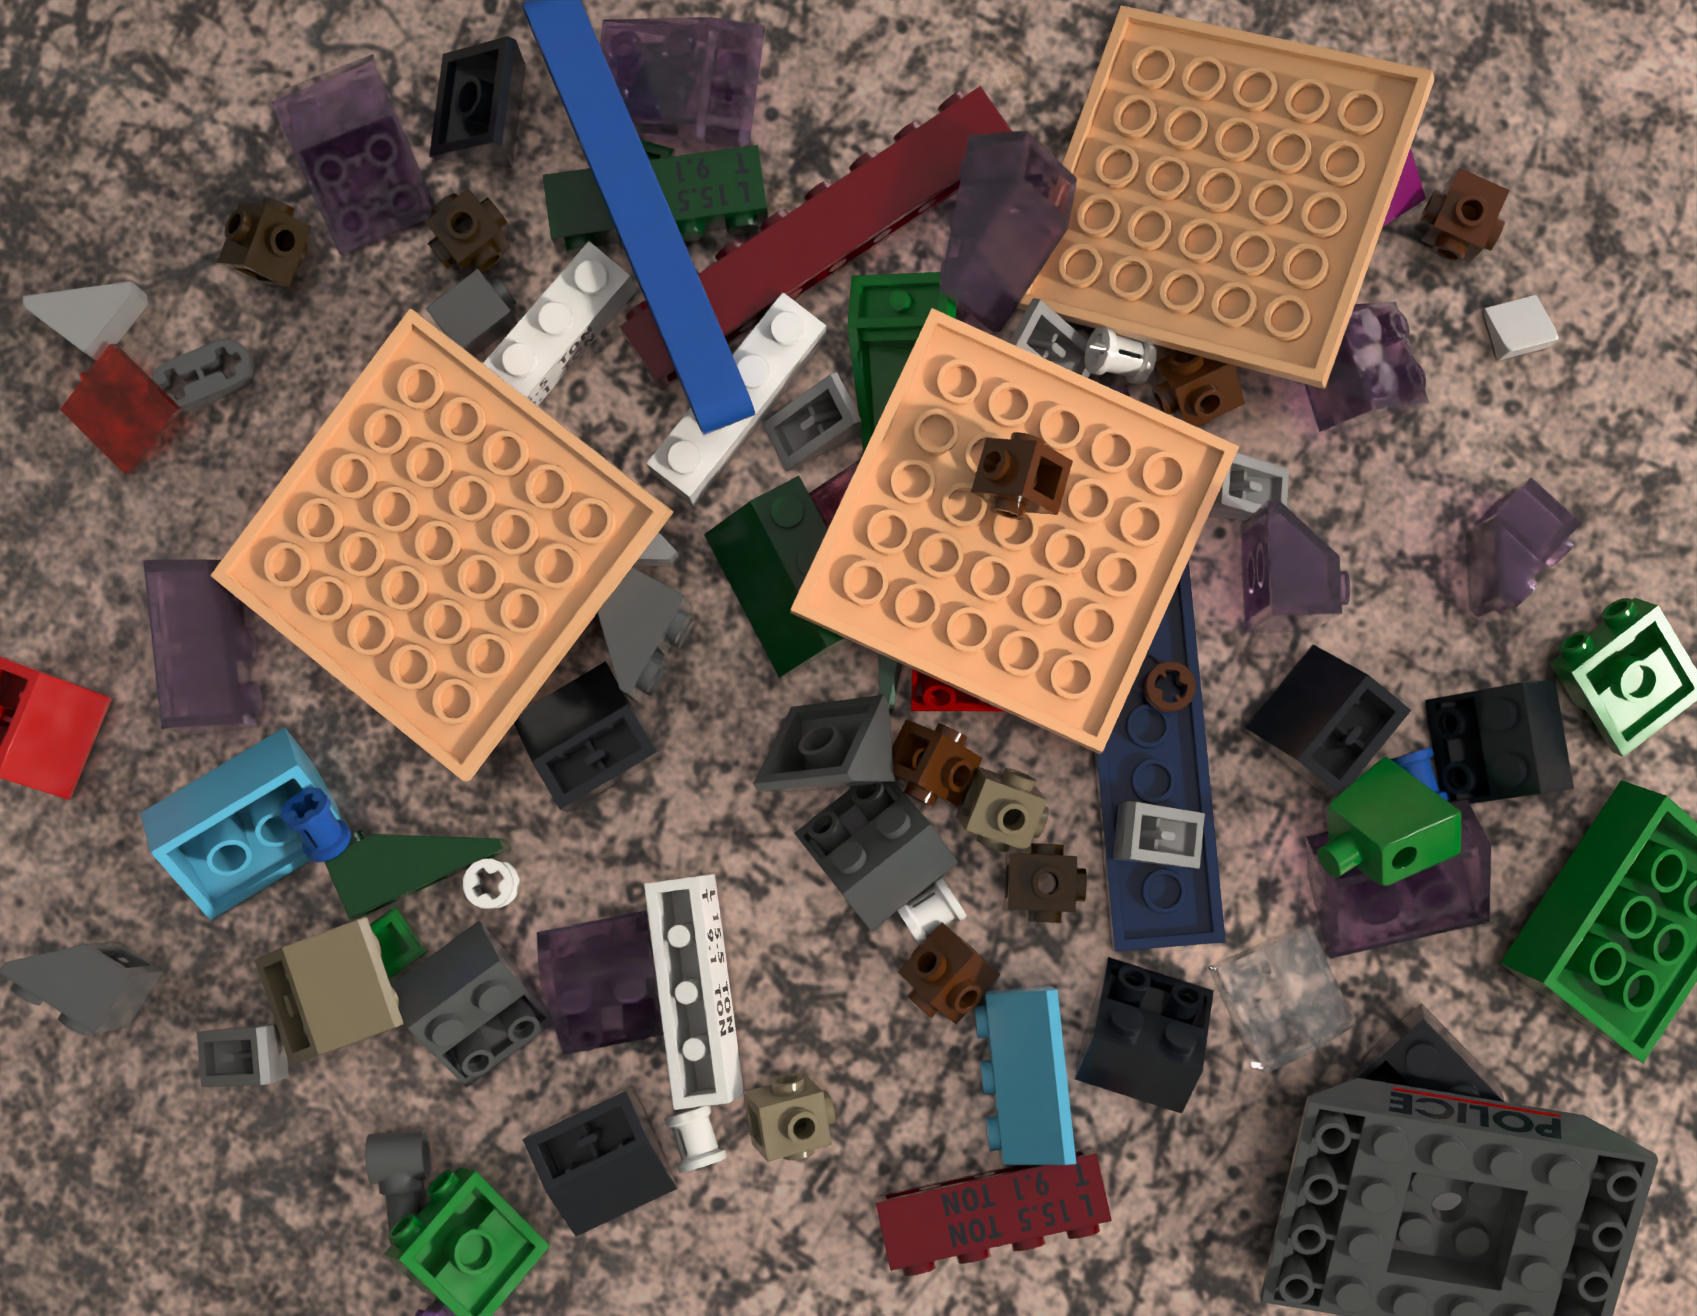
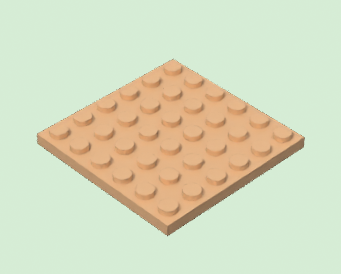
(1230, 192)
(441, 544)
(1032, 609)

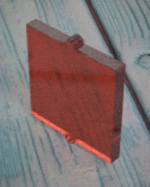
(120, 409)

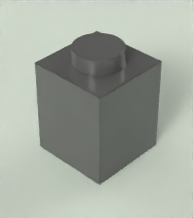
(474, 312)

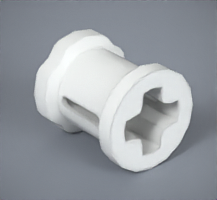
(1119, 356)
(474, 880)
(930, 910)
(695, 1138)

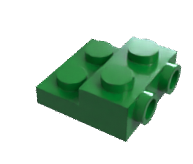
(1628, 673)
(465, 1245)

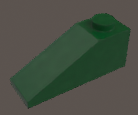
(392, 867)

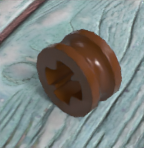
(1184, 678)

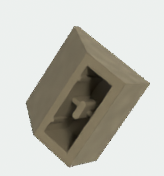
(329, 991)

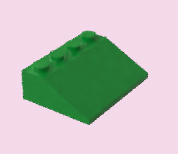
(1619, 923)

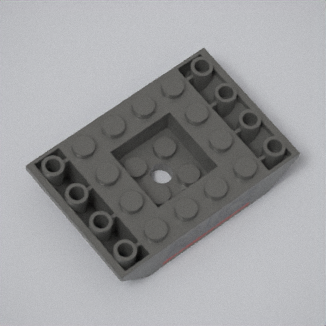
(1538, 1222)

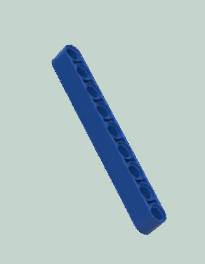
(640, 213)

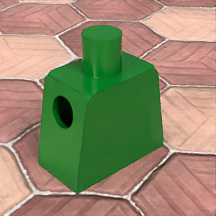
(1389, 826)

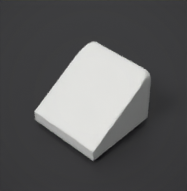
(1519, 327)

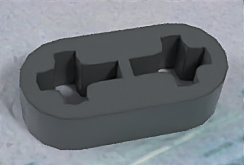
(199, 364)

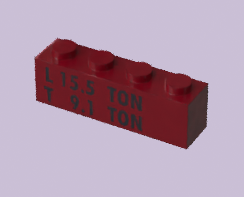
(991, 1211)

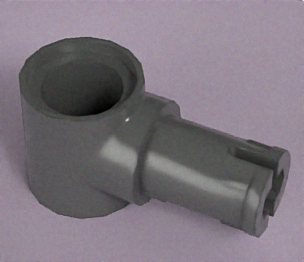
(399, 1166)

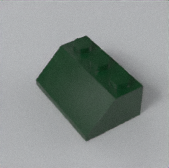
(766, 558)

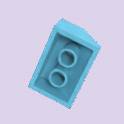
(226, 828)
(1026, 1076)

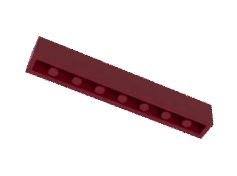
(831, 227)

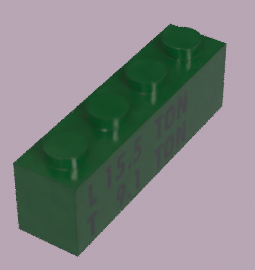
(701, 190)

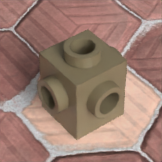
(1003, 809)
(789, 1117)

